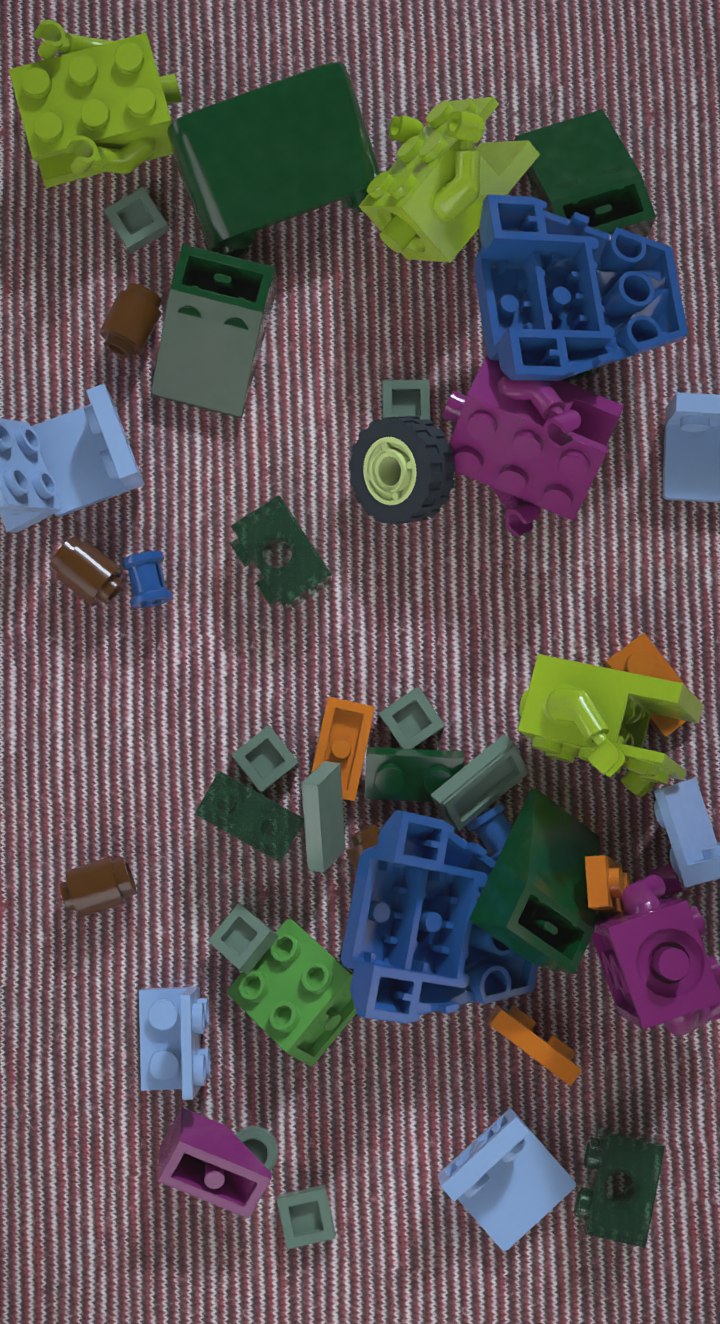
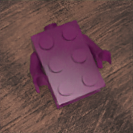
(530, 441)
(658, 957)

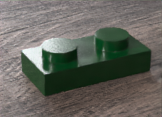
(408, 772)

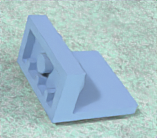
(692, 448)
(88, 453)
(25, 484)
(690, 832)
(171, 1040)
(506, 1180)

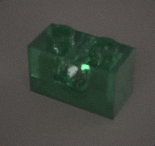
(273, 527)
(250, 817)
(629, 1214)

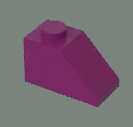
(211, 1164)

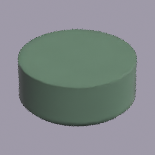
(260, 1143)

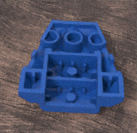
(569, 294)
(413, 928)

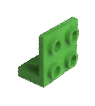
(297, 994)

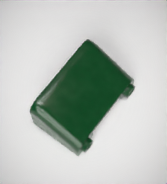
(273, 156)

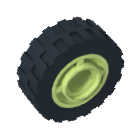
(402, 469)

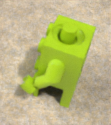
(93, 104)
(438, 184)
(603, 718)

